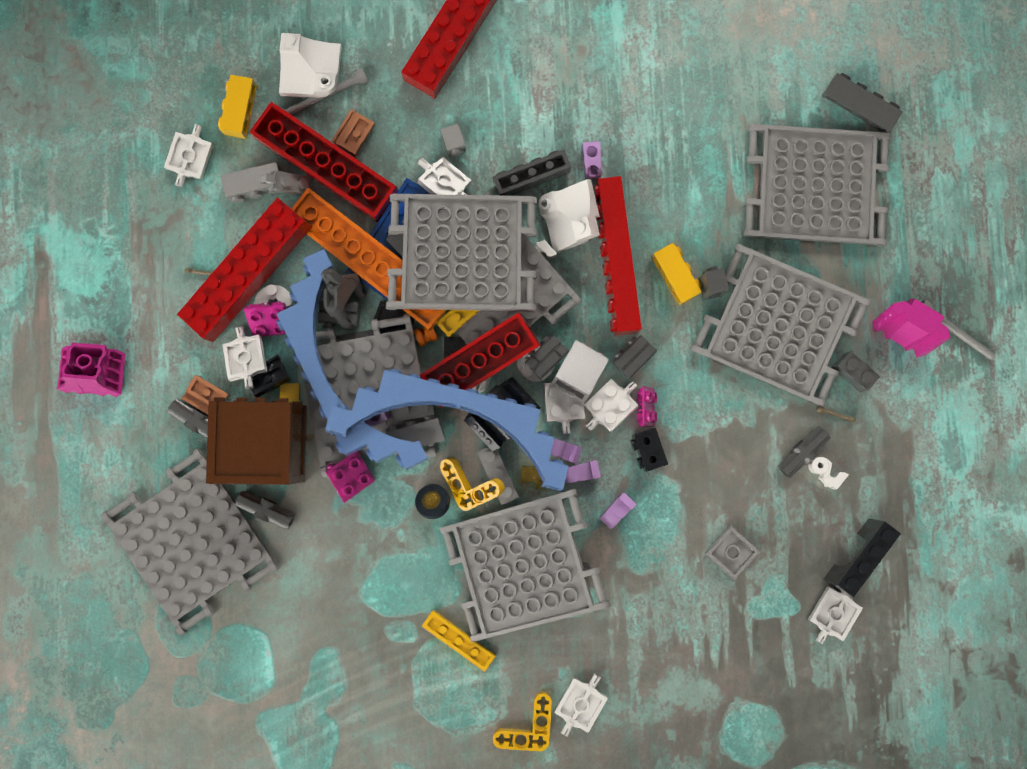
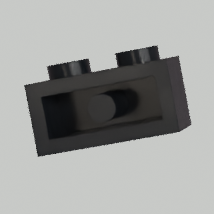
(649, 450)

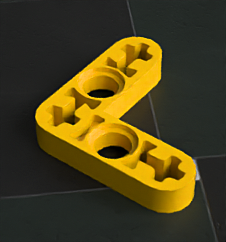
(466, 491)
(536, 732)

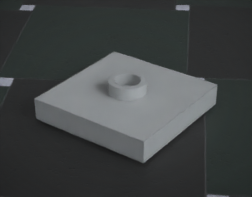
(732, 552)

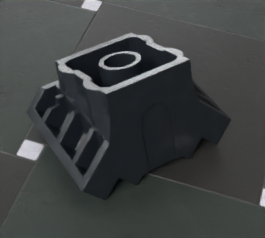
(487, 431)

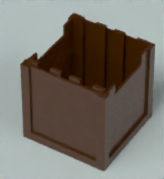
(256, 442)

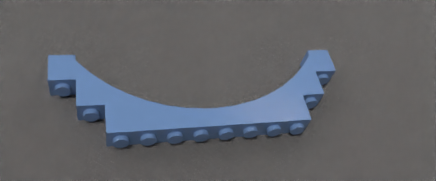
(300, 328)
(403, 390)

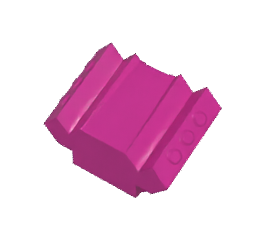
(913, 326)
(91, 370)

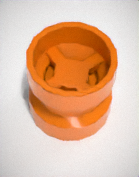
(424, 336)

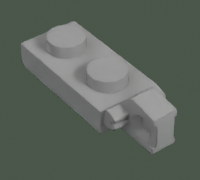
(286, 182)

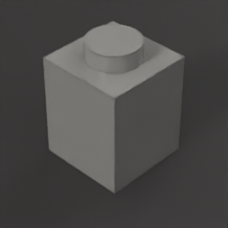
(453, 140)

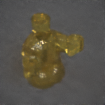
(530, 474)

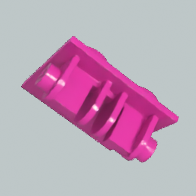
(263, 318)
(649, 415)
(349, 476)

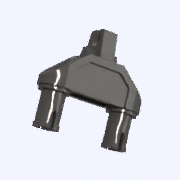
(338, 291)

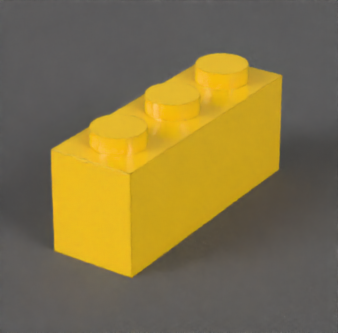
(237, 106)
(676, 273)

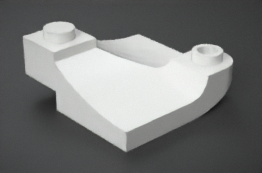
(308, 66)
(570, 215)

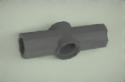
(192, 418)
(804, 452)
(265, 509)

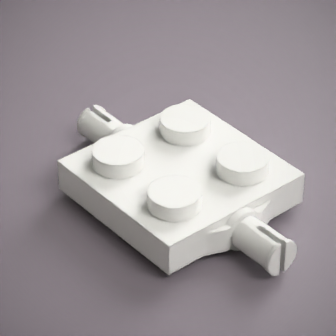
(188, 155)
(443, 178)
(244, 357)
(611, 405)
(562, 406)
(834, 614)
(580, 704)

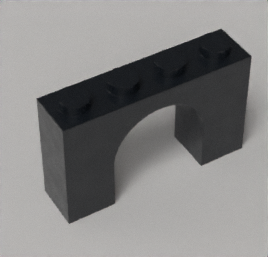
(878, 538)

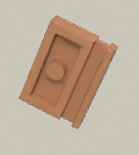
(353, 132)
(201, 392)

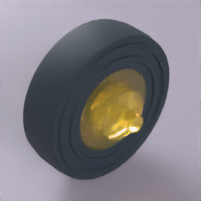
(432, 501)

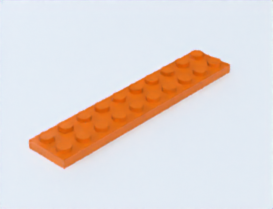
(356, 249)

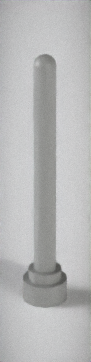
(358, 77)
(964, 336)

